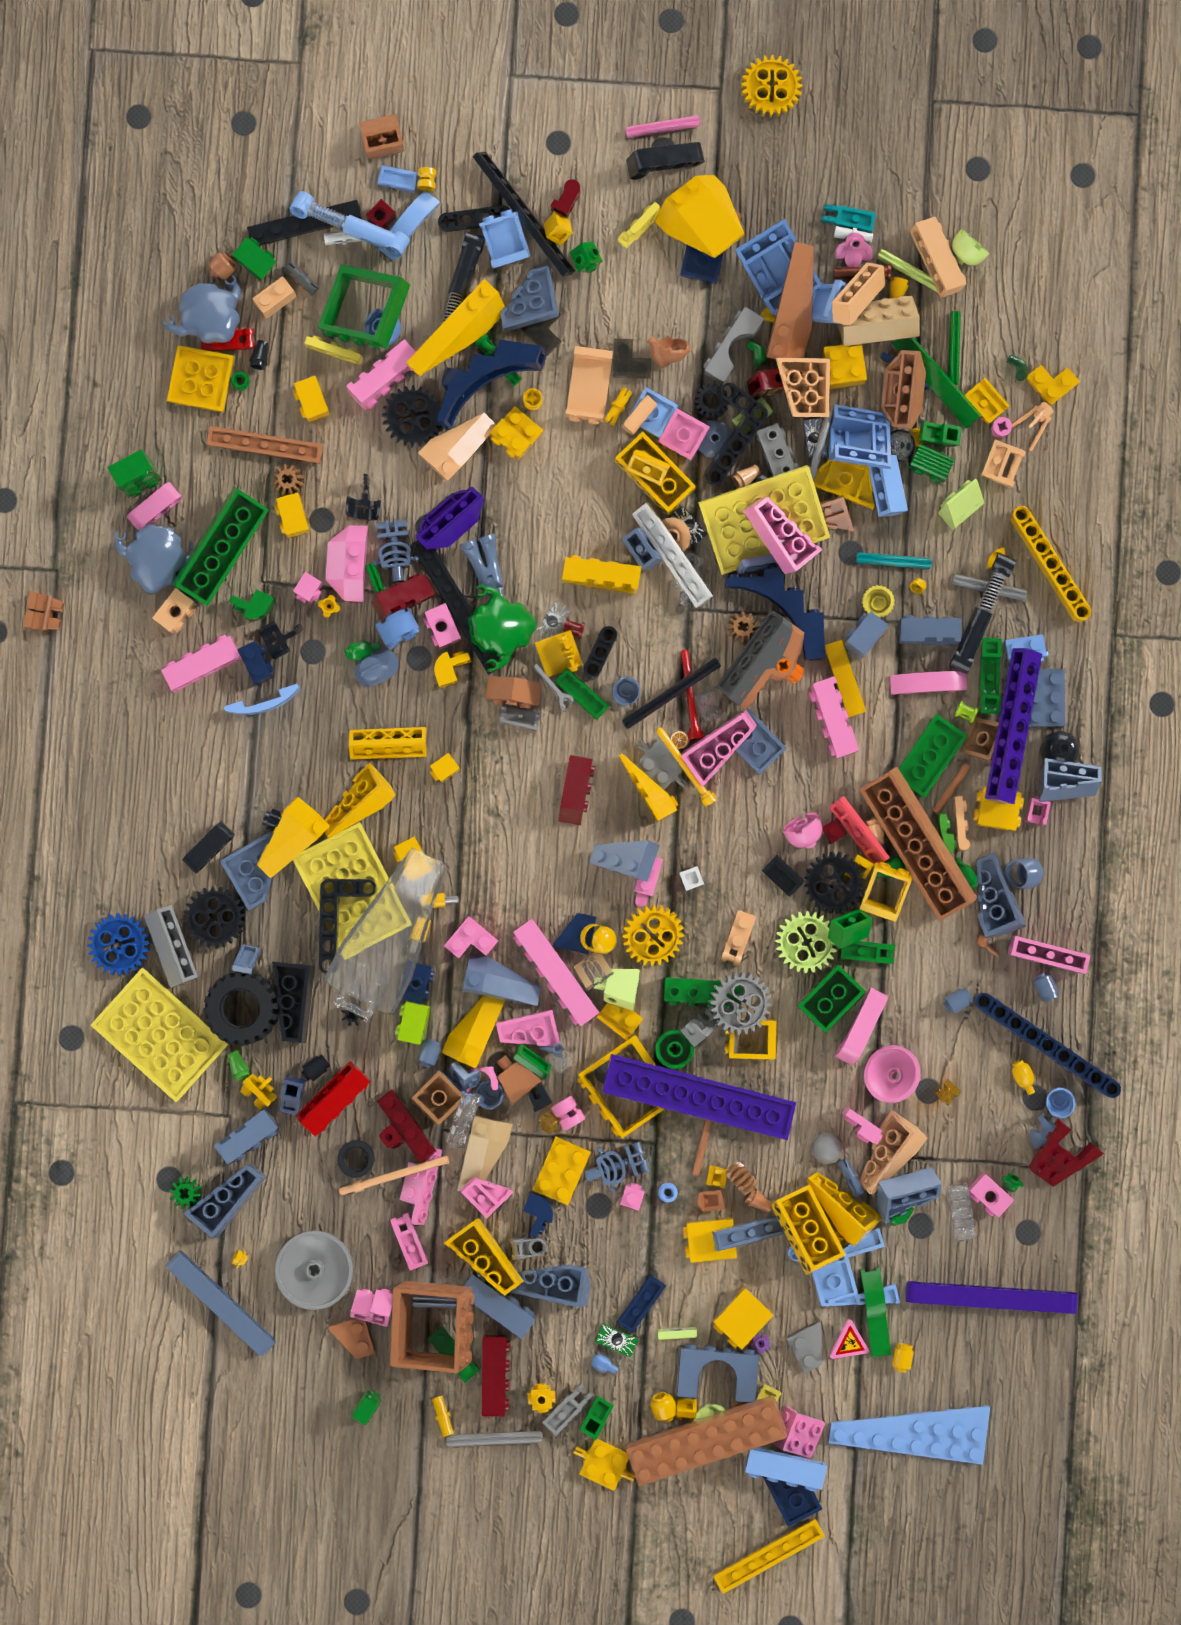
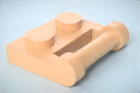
(997, 460)

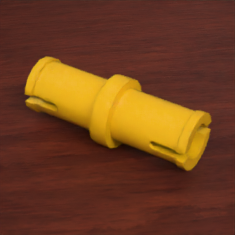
(618, 406)
(442, 1415)

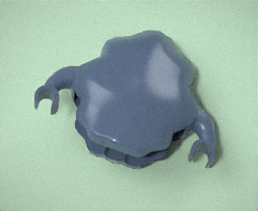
(208, 312)
(153, 556)

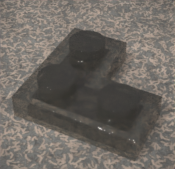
(542, 336)
(627, 367)

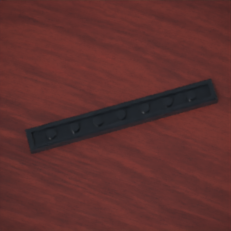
(525, 215)
(452, 596)

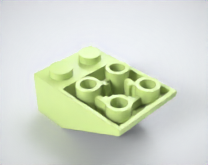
(961, 504)

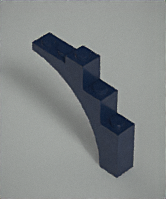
(482, 369)
(790, 602)

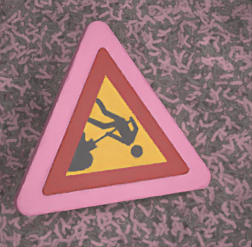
(849, 1342)

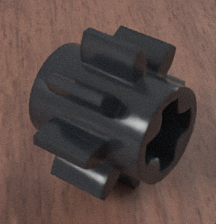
(272, 819)
(351, 1019)

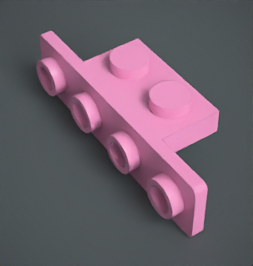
(418, 1190)

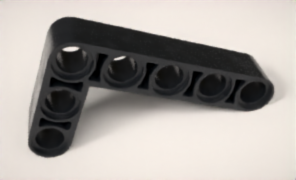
(737, 434)
(334, 915)

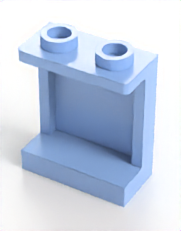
(505, 238)
(823, 300)

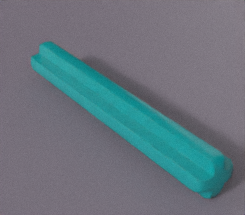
(893, 560)

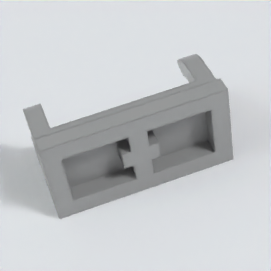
(520, 717)
(699, 1028)

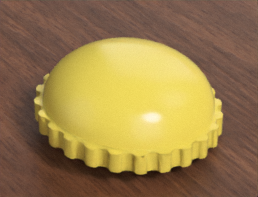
(878, 600)

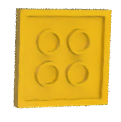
(200, 378)

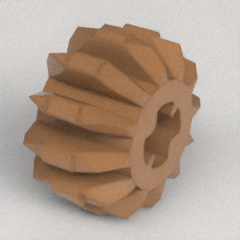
(290, 473)
(744, 621)
(741, 1178)

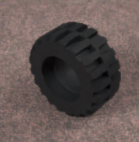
(215, 1008)

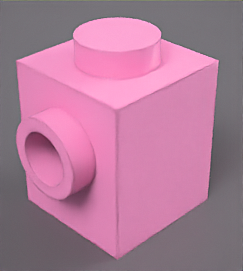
(308, 588)
(632, 1196)

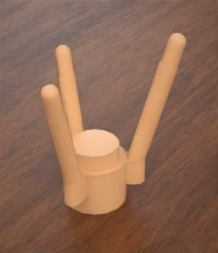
(1042, 413)

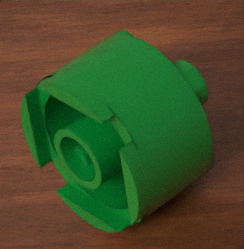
(667, 1057)

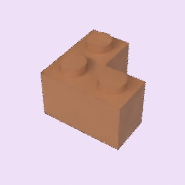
(513, 691)

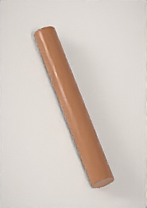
(951, 788)
(702, 1147)

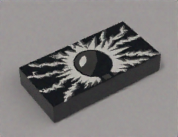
(696, 531)

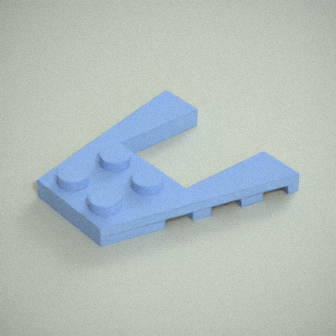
(836, 1281)

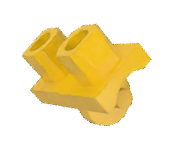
(260, 1088)

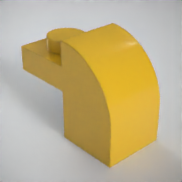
(444, 667)

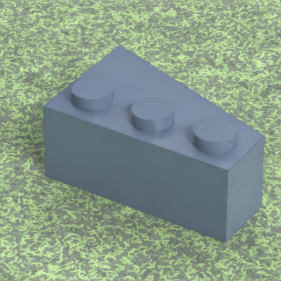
(930, 630)
(1068, 780)
(247, 1137)
(906, 1191)

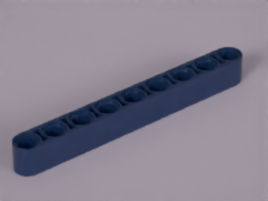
(1053, 1052)

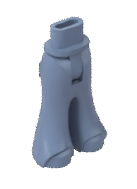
(490, 575)

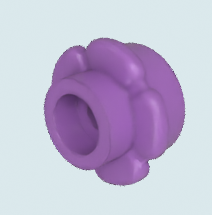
(760, 1338)

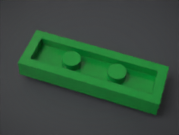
(445, 1344)

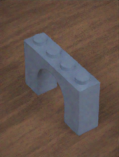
(693, 1359)

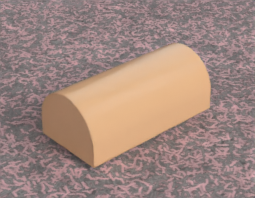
(639, 415)

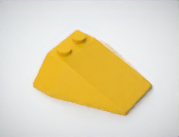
(701, 216)

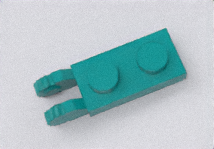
(850, 218)

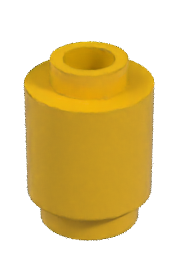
(902, 1357)

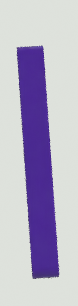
(991, 1297)

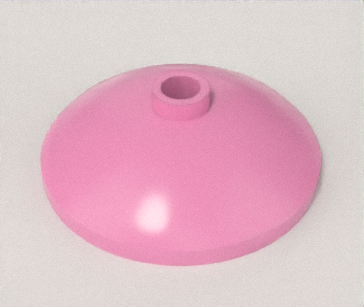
(882, 1069)

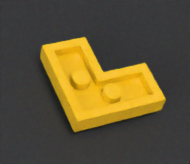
(1049, 388)

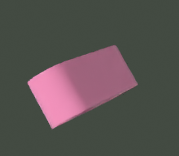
(154, 506)

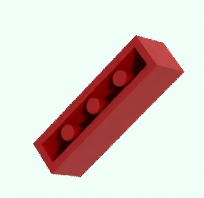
(333, 1098)

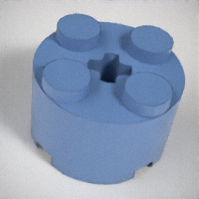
(398, 627)

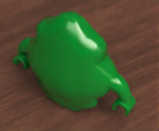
(500, 627)

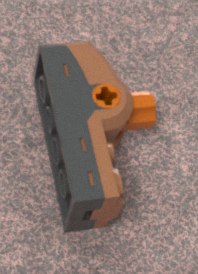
(768, 654)

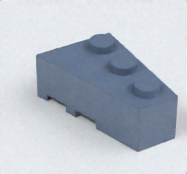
(626, 858)

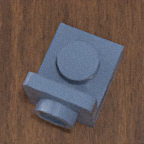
(462, 1077)

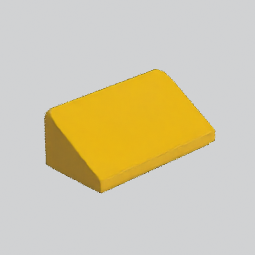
(648, 467)

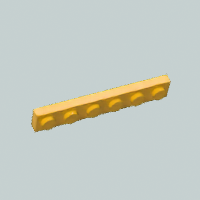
(768, 1555)

